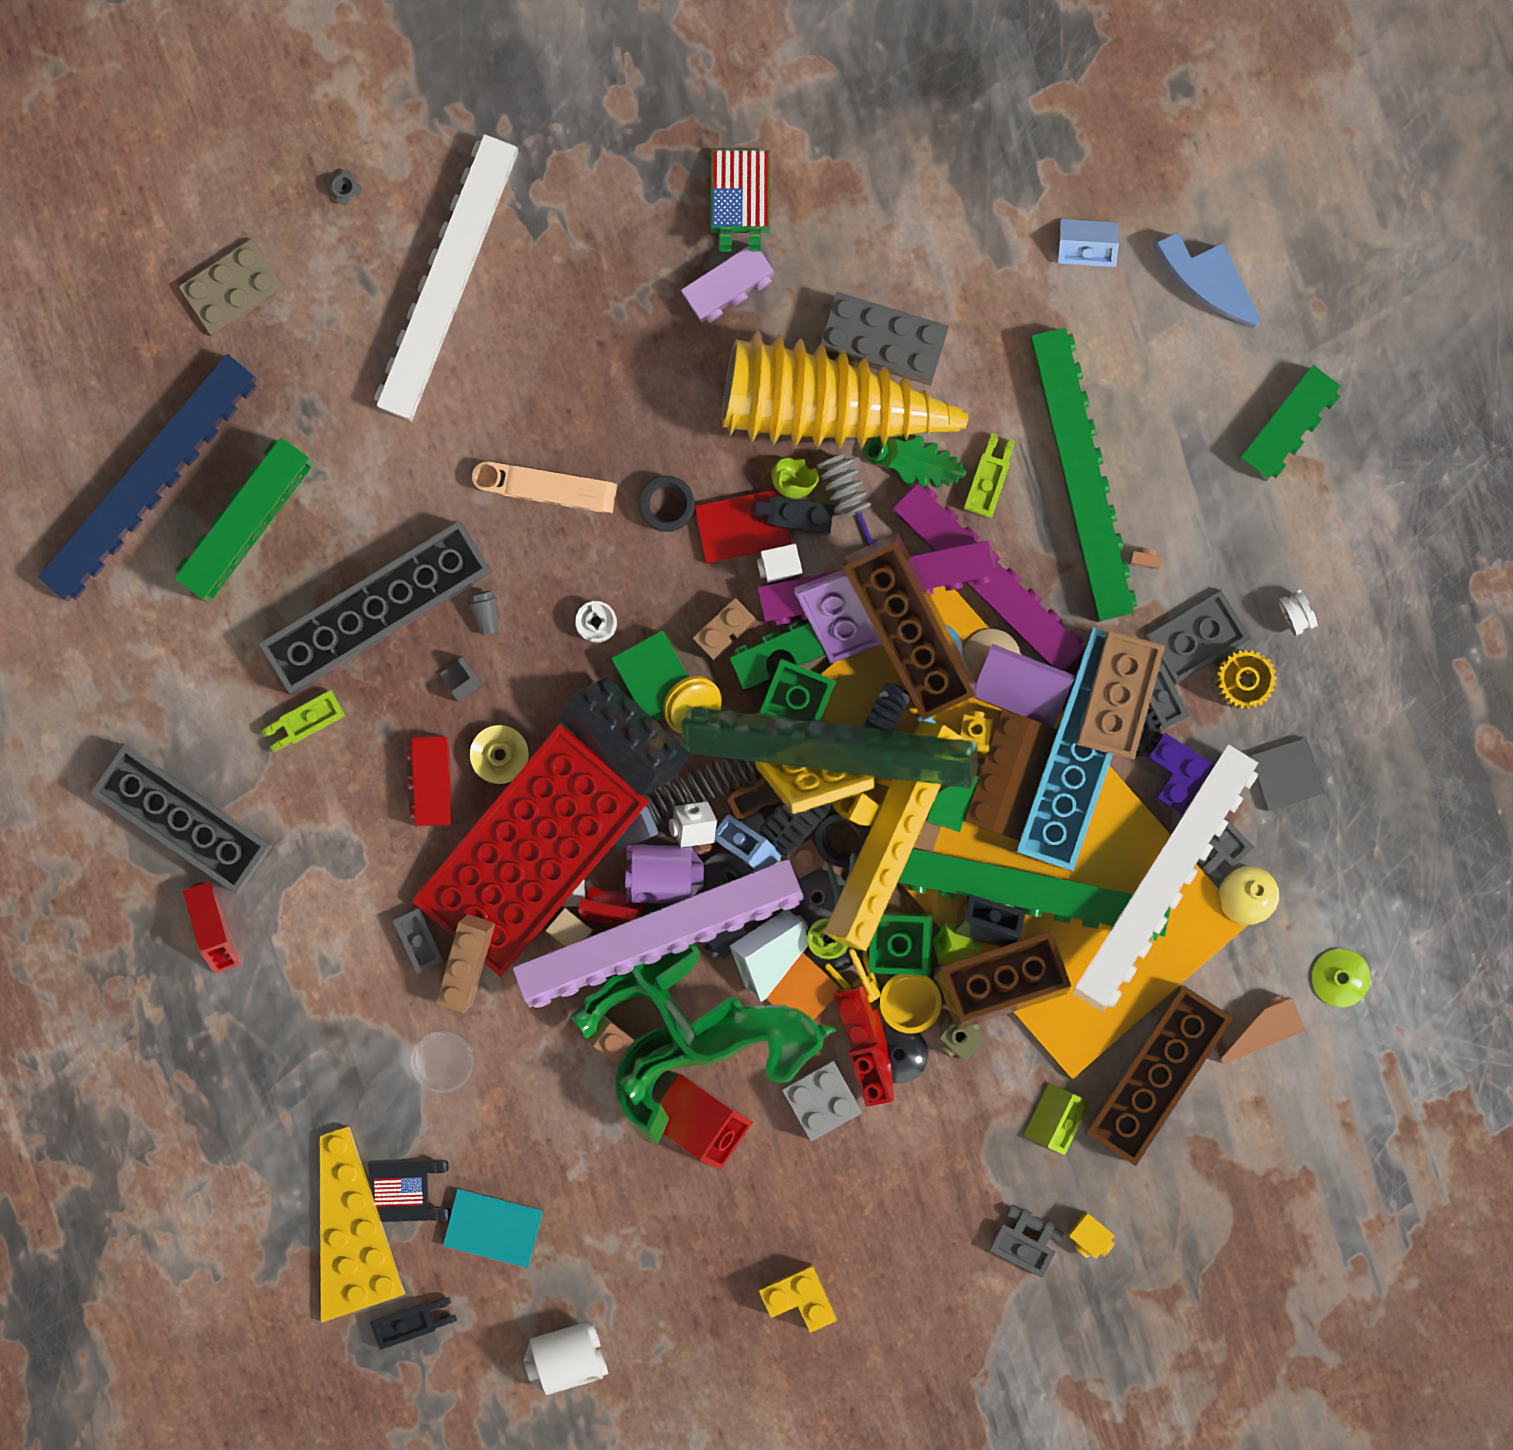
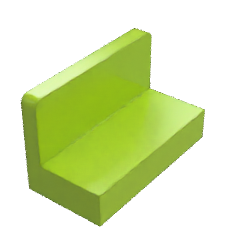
(1057, 1118)

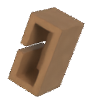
(715, 635)

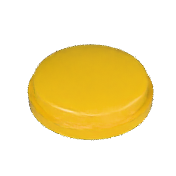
(687, 693)
(910, 1003)

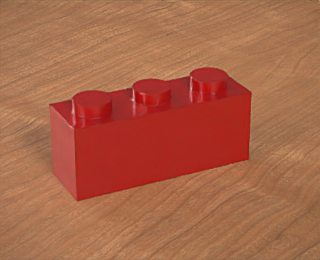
(430, 781)

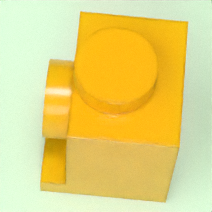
(977, 721)

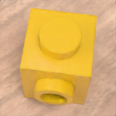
(1091, 1237)

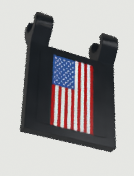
(403, 1192)

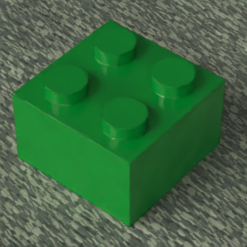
(797, 693)
(902, 944)

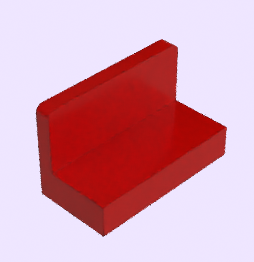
(608, 908)

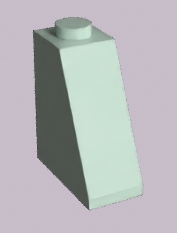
(770, 952)

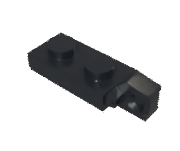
(796, 514)

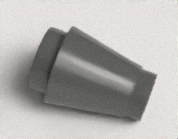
(484, 611)

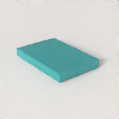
(493, 1228)

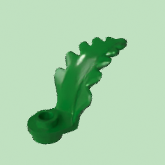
(915, 461)

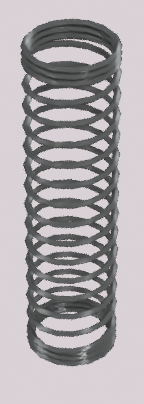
(707, 771)

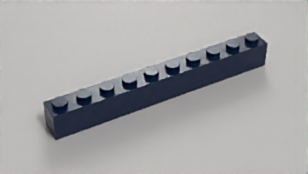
(148, 478)

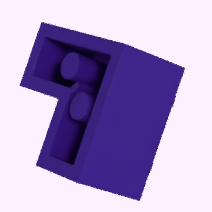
(1186, 769)

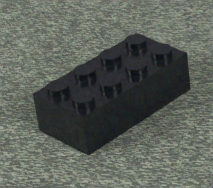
(624, 736)

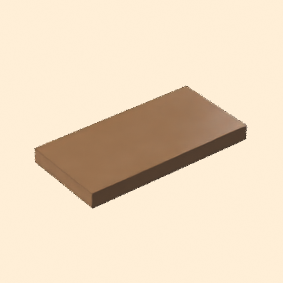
(1120, 695)

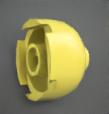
(1249, 895)

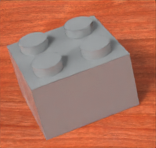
(822, 1100)

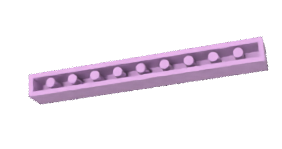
(658, 934)

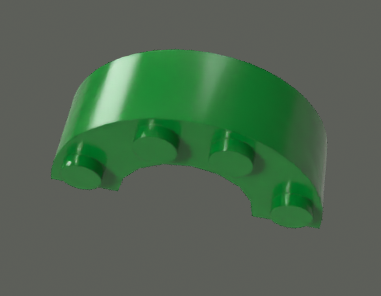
(647, 1116)

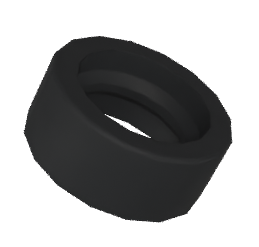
(667, 481)
(824, 847)

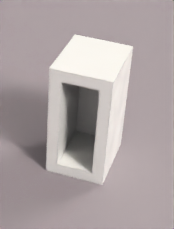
(780, 564)

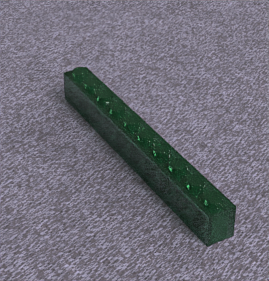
(830, 747)

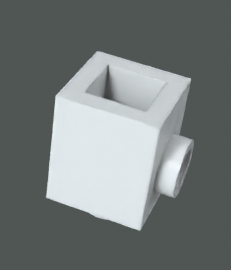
(693, 824)

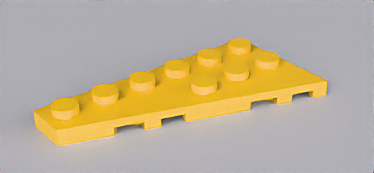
(353, 1245)

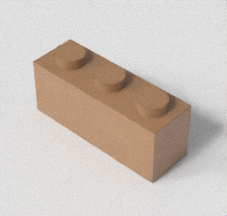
(465, 963)

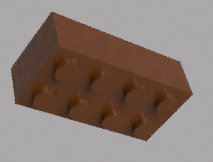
(1003, 980)

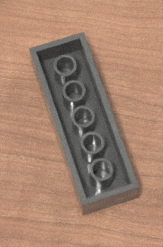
(181, 819)

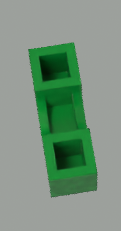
(798, 642)

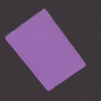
(837, 616)
(1023, 685)

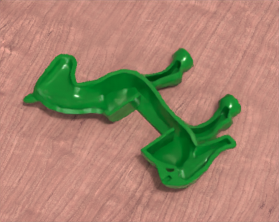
(713, 1037)

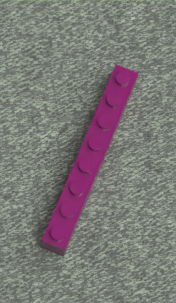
(937, 568)
(1004, 594)

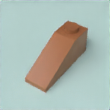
(1268, 1027)

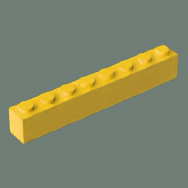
(884, 855)

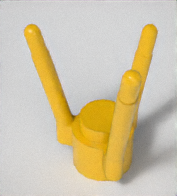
(869, 980)

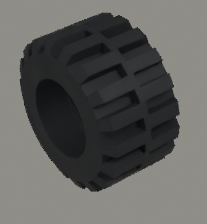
(789, 830)

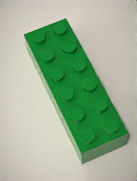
(244, 520)

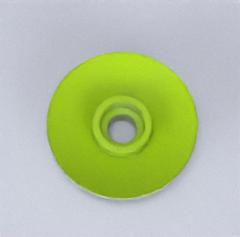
(1325, 977)

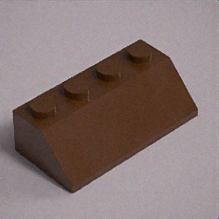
(1010, 774)

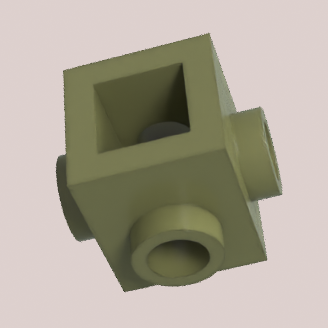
(965, 1048)

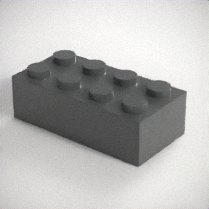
(885, 337)

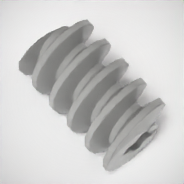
(844, 485)

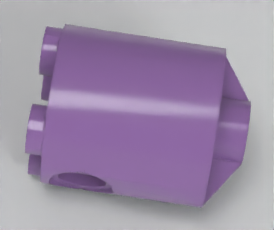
(662, 873)

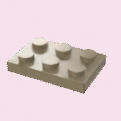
(231, 287)

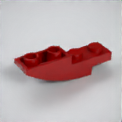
(868, 1044)

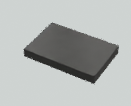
(1199, 636)

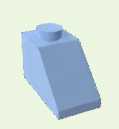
(746, 844)

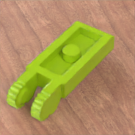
(989, 479)
(306, 720)

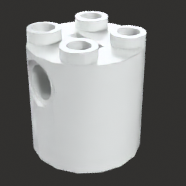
(565, 1358)

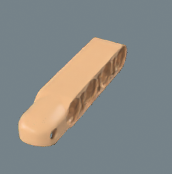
(545, 486)

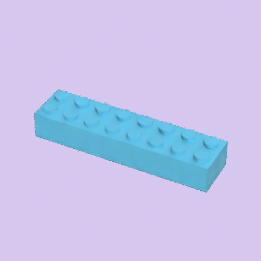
(1069, 778)

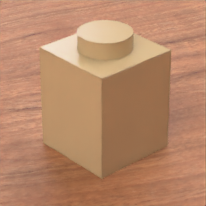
(569, 928)

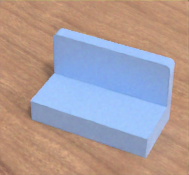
(1088, 242)

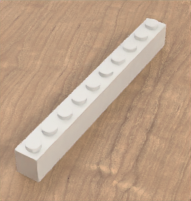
(447, 277)
(1165, 878)

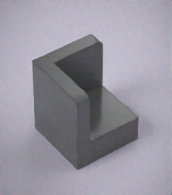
(461, 679)

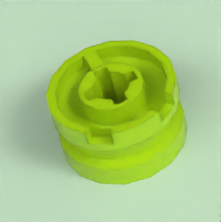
(818, 945)

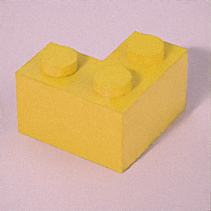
(801, 1290)

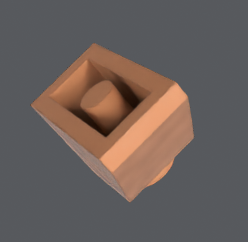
(609, 1039)

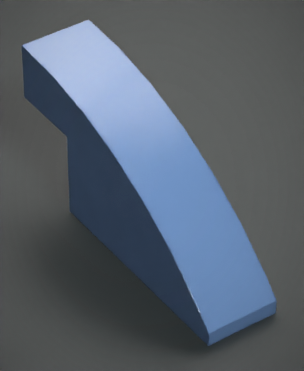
(1210, 279)

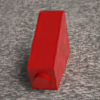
(211, 927)

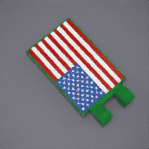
(740, 195)

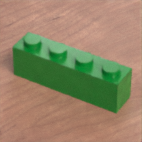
(1290, 422)

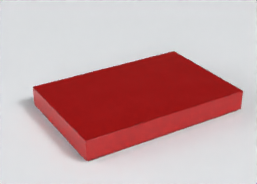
(732, 531)

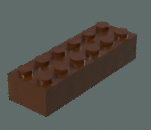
(910, 626)
(1158, 1074)

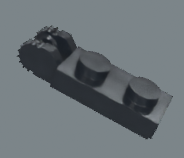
(409, 1323)

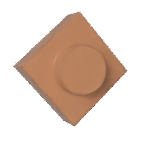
(1146, 558)
(805, 859)

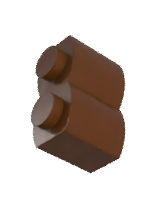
(750, 800)

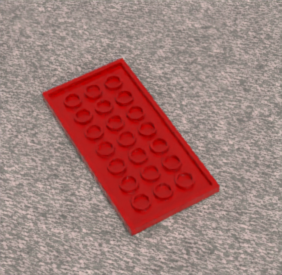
(533, 847)

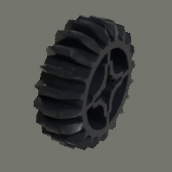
(888, 708)

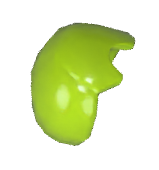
(794, 478)

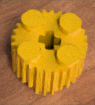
(1249, 663)

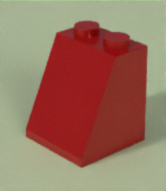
(702, 1122)

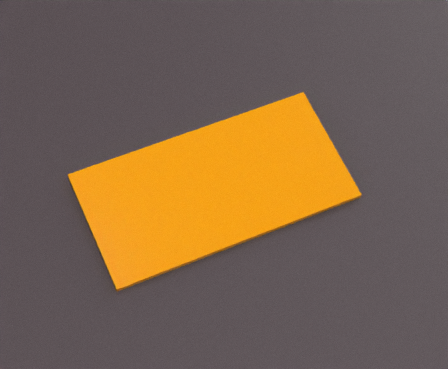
(1114, 855)

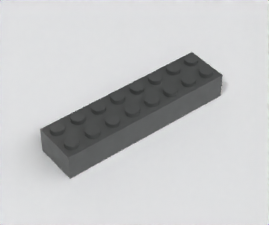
(375, 608)

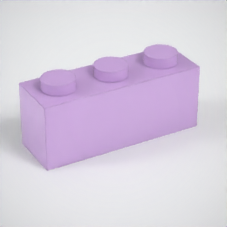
(728, 284)

